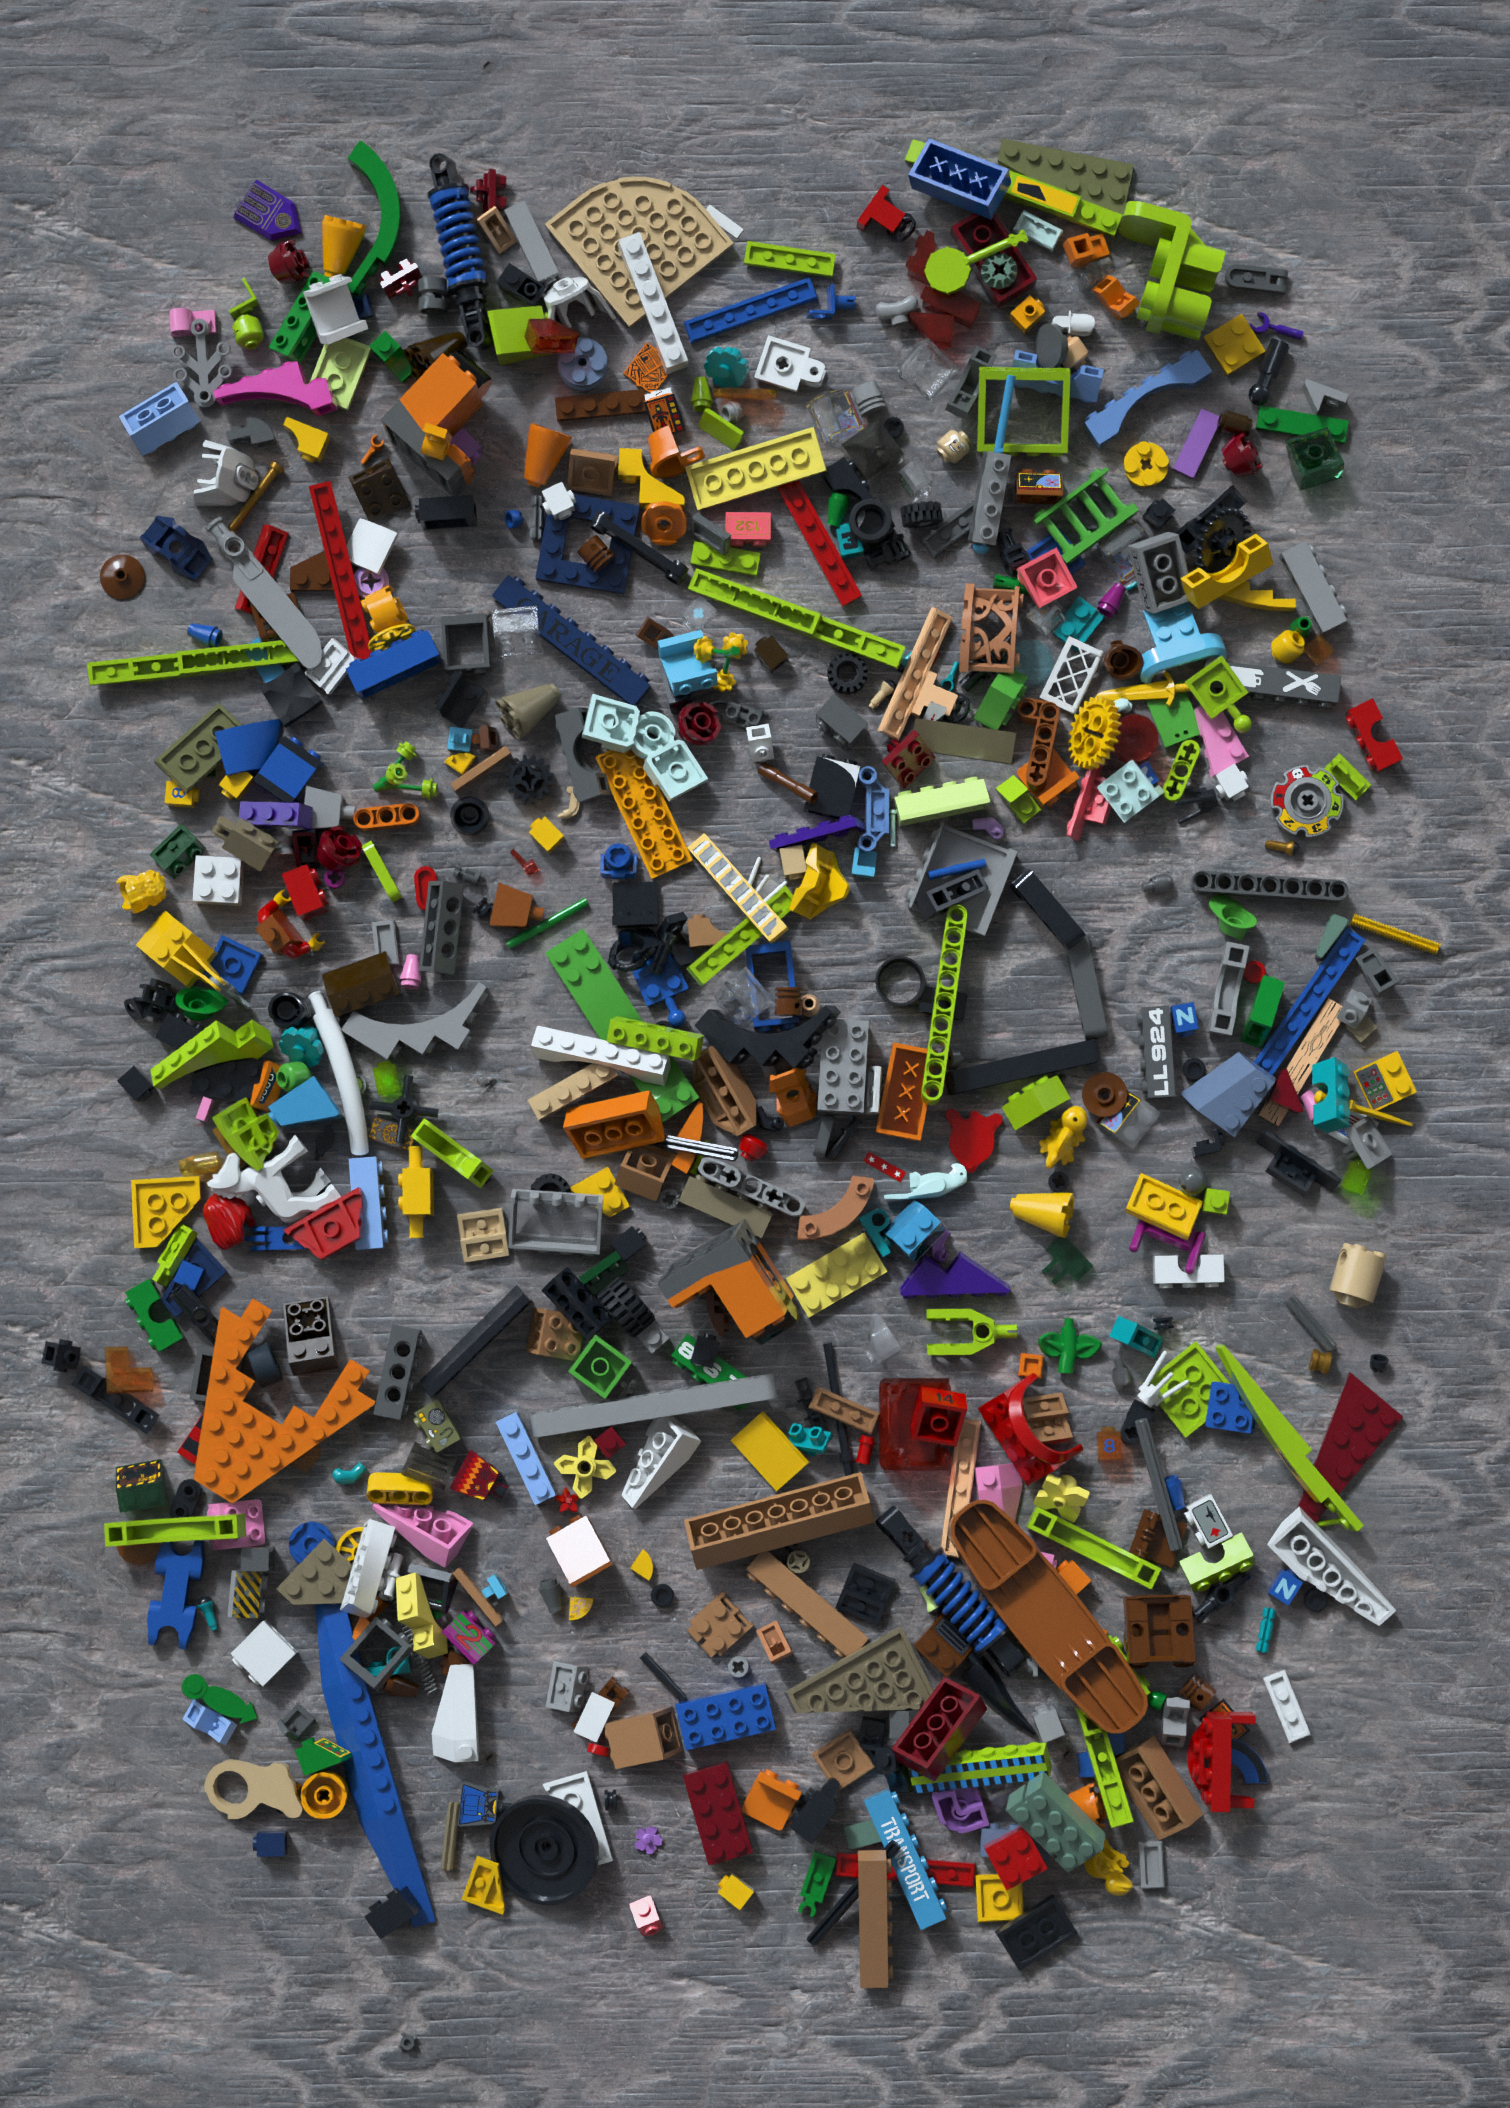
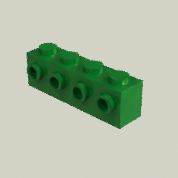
(298, 327)

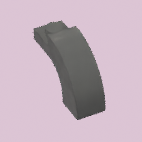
(968, 386)

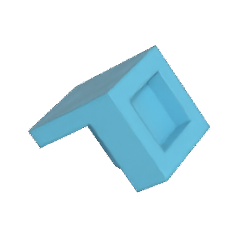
(864, 864)

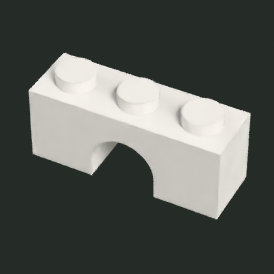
(1209, 1271)

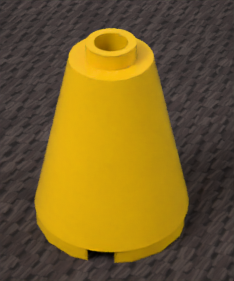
(1045, 1211)

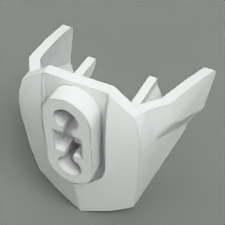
(573, 289)
(230, 483)

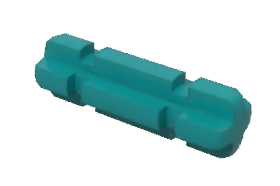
(1265, 1630)

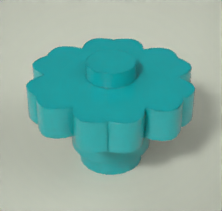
(726, 367)
(302, 1045)

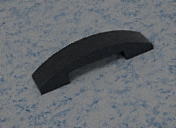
(121, 1403)

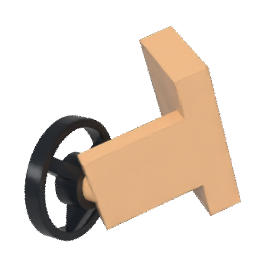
(942, 697)

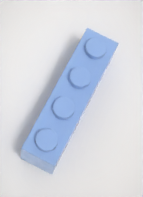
(366, 1175)
(526, 1458)

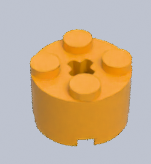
(384, 609)
(311, 1793)

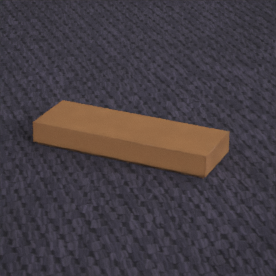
(481, 769)
(844, 1410)
(478, 1596)

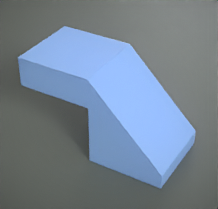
(209, 1721)

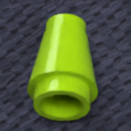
(701, 395)

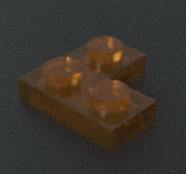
(121, 1377)

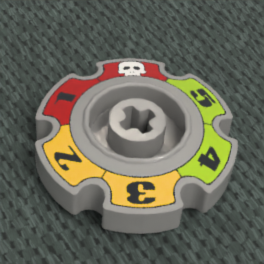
(1312, 818)

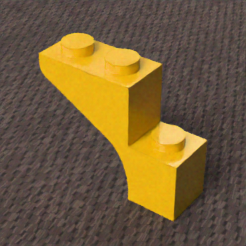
(651, 489)

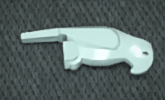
(933, 1184)

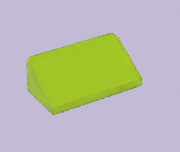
(721, 429)

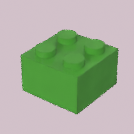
(600, 1366)

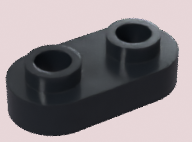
(186, 1501)

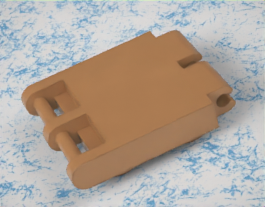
(718, 1626)

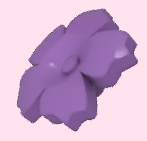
(648, 1839)

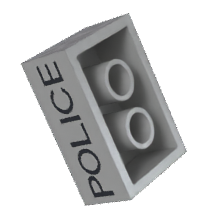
(1159, 570)

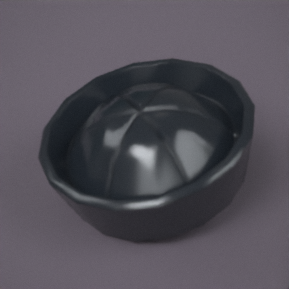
(463, 813)

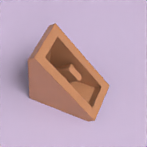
(774, 1642)

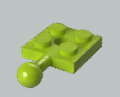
(1216, 703)

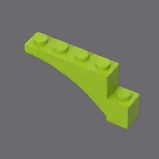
(213, 1046)

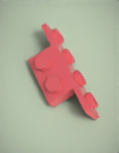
(1090, 804)

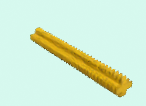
(1395, 933)

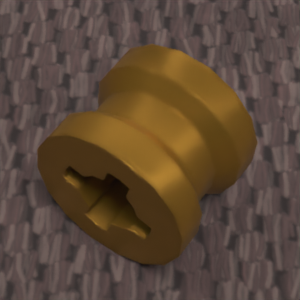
(1320, 1361)

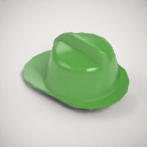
(1233, 917)

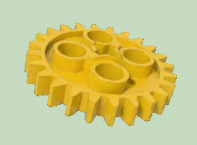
(1099, 716)

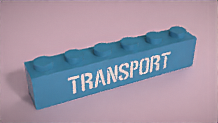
(906, 1863)

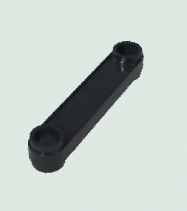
(603, 524)

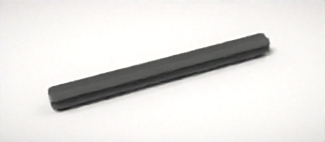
(1158, 1484)

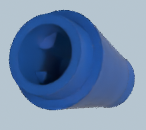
(206, 634)
(1175, 1492)

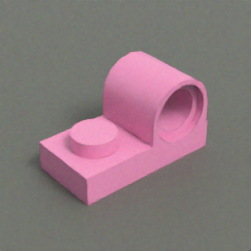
(183, 317)

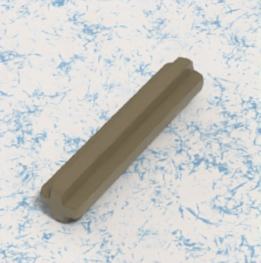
(450, 1836)

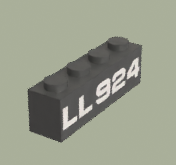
(1157, 1052)

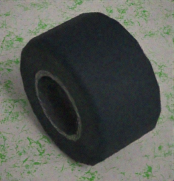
(264, 1365)

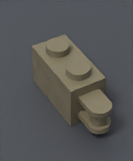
(245, 841)

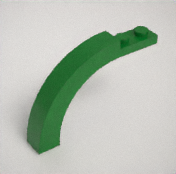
(382, 252)

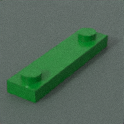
(1299, 423)

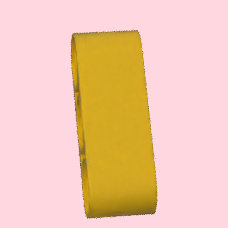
(397, 1489)

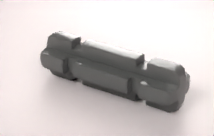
(536, 518)

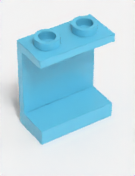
(682, 668)

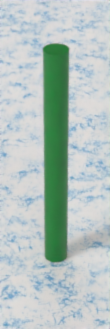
(547, 923)

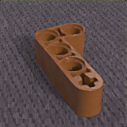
(1039, 746)

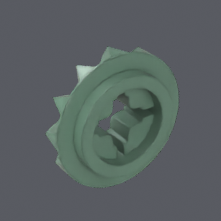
(999, 281)

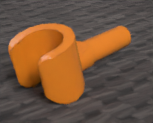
(372, 449)

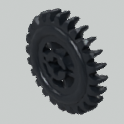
(1217, 541)

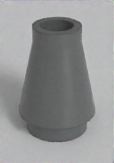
(551, 1594)

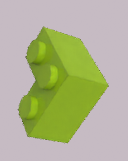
(1035, 1101)

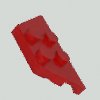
(331, 1226)

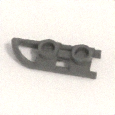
(733, 712)

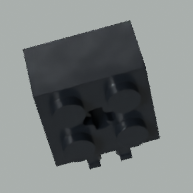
(815, 1810)

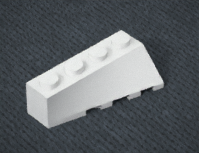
(368, 1568)

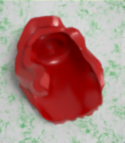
(226, 1220)

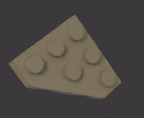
(318, 1578)

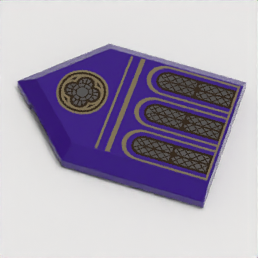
(268, 213)

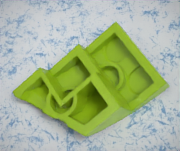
(247, 1133)

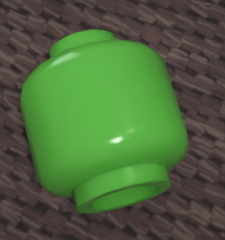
(292, 1075)

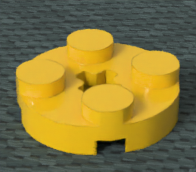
(1158, 461)

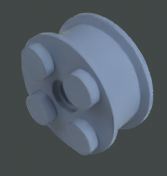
(583, 377)

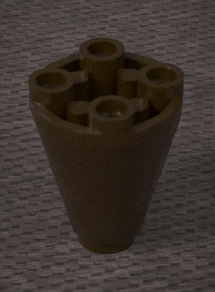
(425, 352)

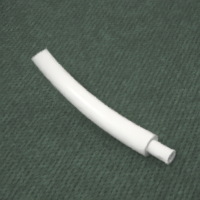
(344, 1072)

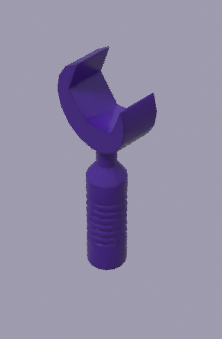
(1280, 329)

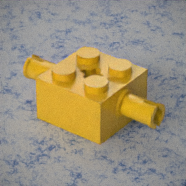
(417, 1190)

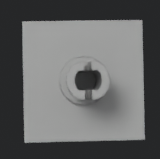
(1366, 1143)

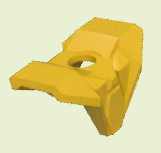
(821, 885)

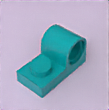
(881, 1243)
(377, 1666)

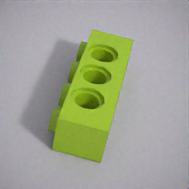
(655, 1038)

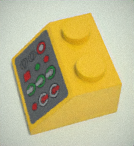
(1384, 1081)

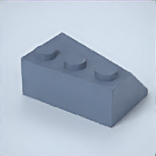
(1230, 1092)

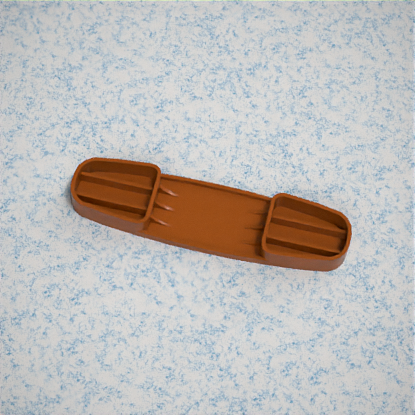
(1047, 1617)

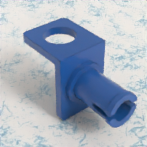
(833, 302)

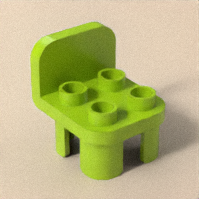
(1179, 261)

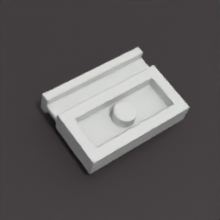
(332, 667)

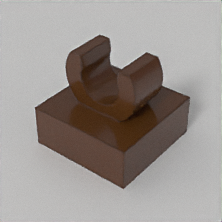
(486, 739)

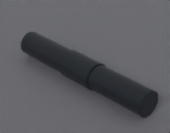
(663, 1677)

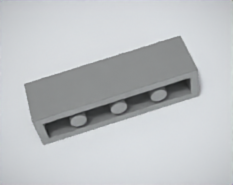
(1313, 588)

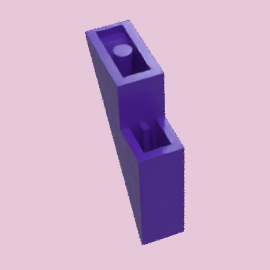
(960, 1278)

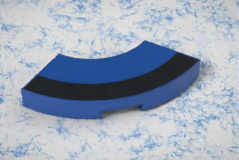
(1248, 1762)

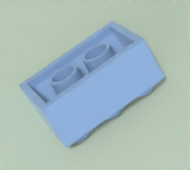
(159, 419)

